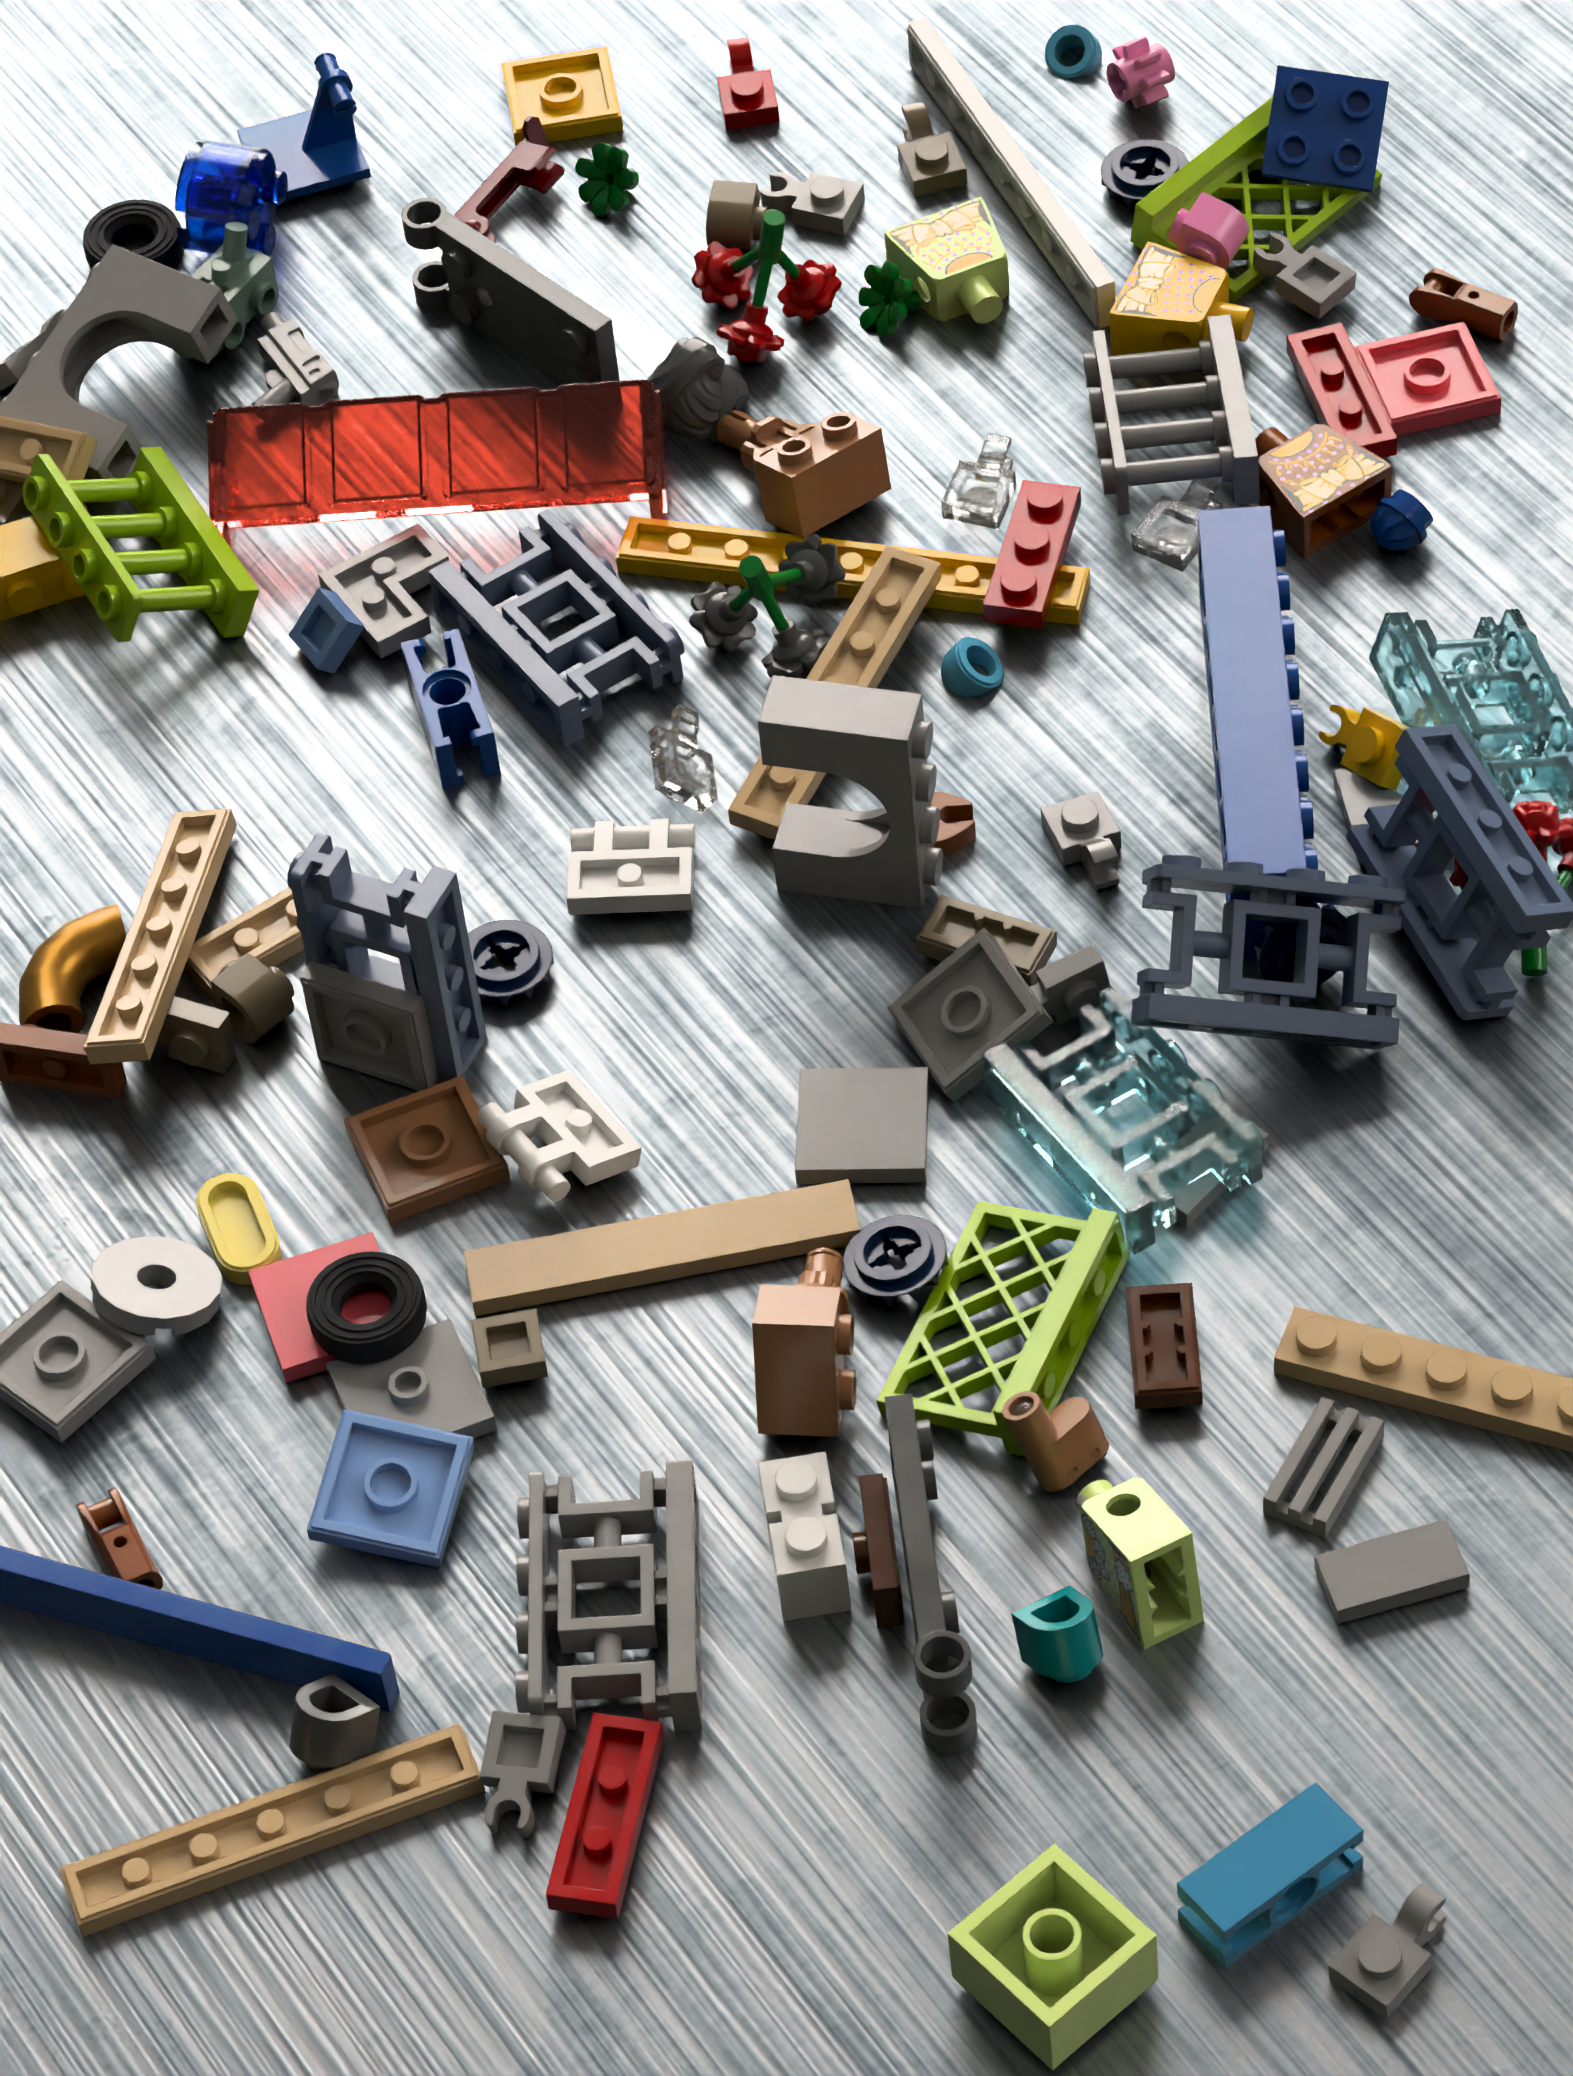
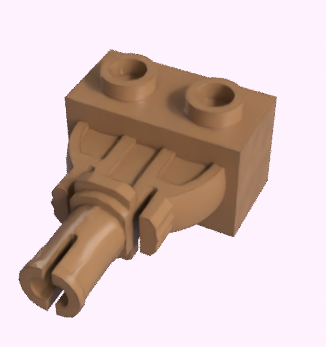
(809, 469)
(801, 1351)

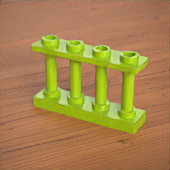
(167, 513)

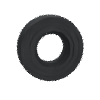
(133, 218)
(372, 1340)

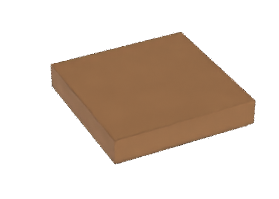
(425, 1149)

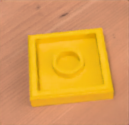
(567, 91)

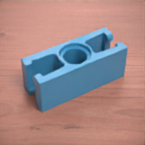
(1270, 1875)

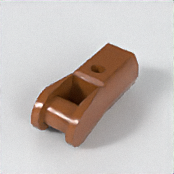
(1455, 301)
(121, 1547)

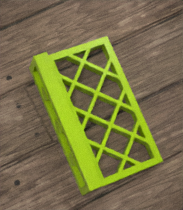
(1217, 174)
(1058, 1325)

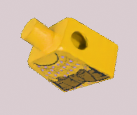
(1169, 303)

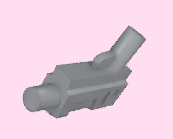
(295, 367)

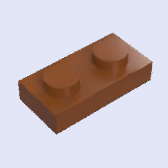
(55, 1061)

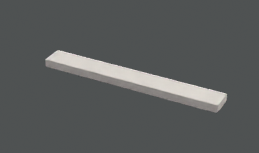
(1011, 173)

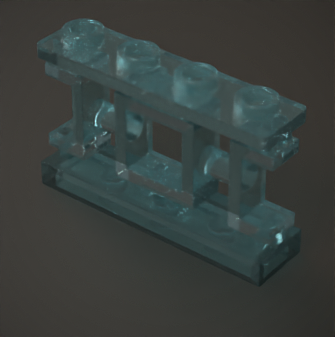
(1411, 670)
(1088, 1150)

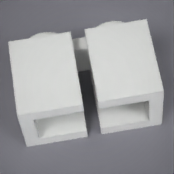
(808, 1539)

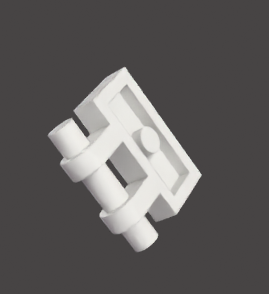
(631, 868)
(574, 1126)

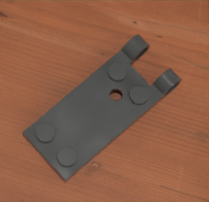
(508, 299)
(940, 1653)

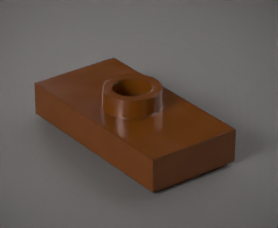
(1163, 1346)
(877, 1550)

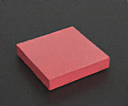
(1430, 378)
(282, 1299)

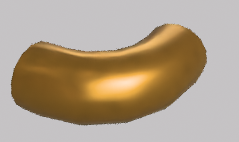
(66, 965)

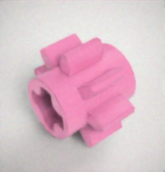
(1140, 72)

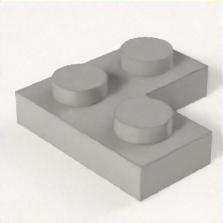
(379, 586)

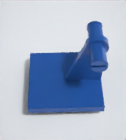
(1324, 129)
(317, 145)

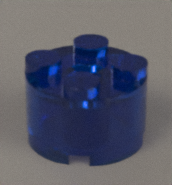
(228, 186)

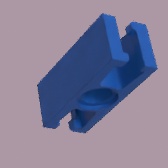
(450, 708)

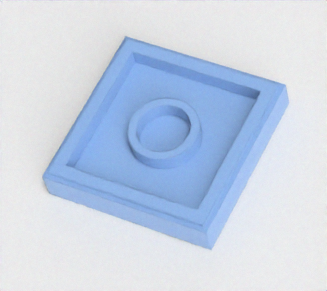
(391, 1488)

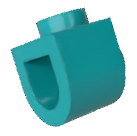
(1059, 1635)

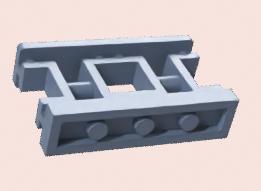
(525, 657)
(1491, 850)
(411, 920)
(1266, 1002)

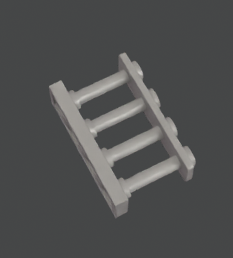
(1221, 391)

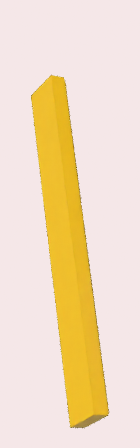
(715, 553)

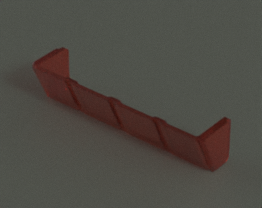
(437, 455)

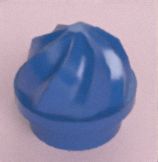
(1400, 521)

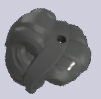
(697, 389)

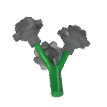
(727, 616)

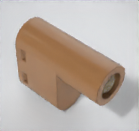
(1056, 1443)

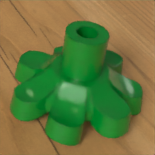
(606, 178)
(887, 298)

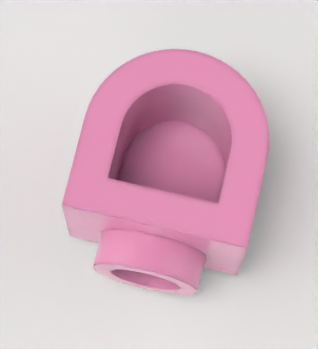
(1209, 231)

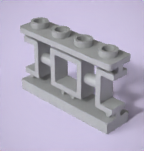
(664, 1596)

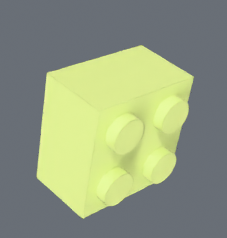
(1053, 1956)

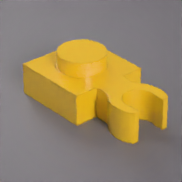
(1368, 744)

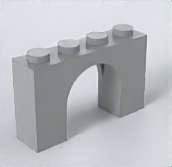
(118, 305)
(884, 747)

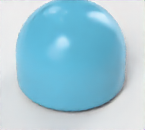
(1069, 37)
(961, 677)

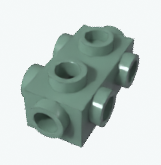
(244, 278)

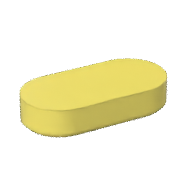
(237, 1226)

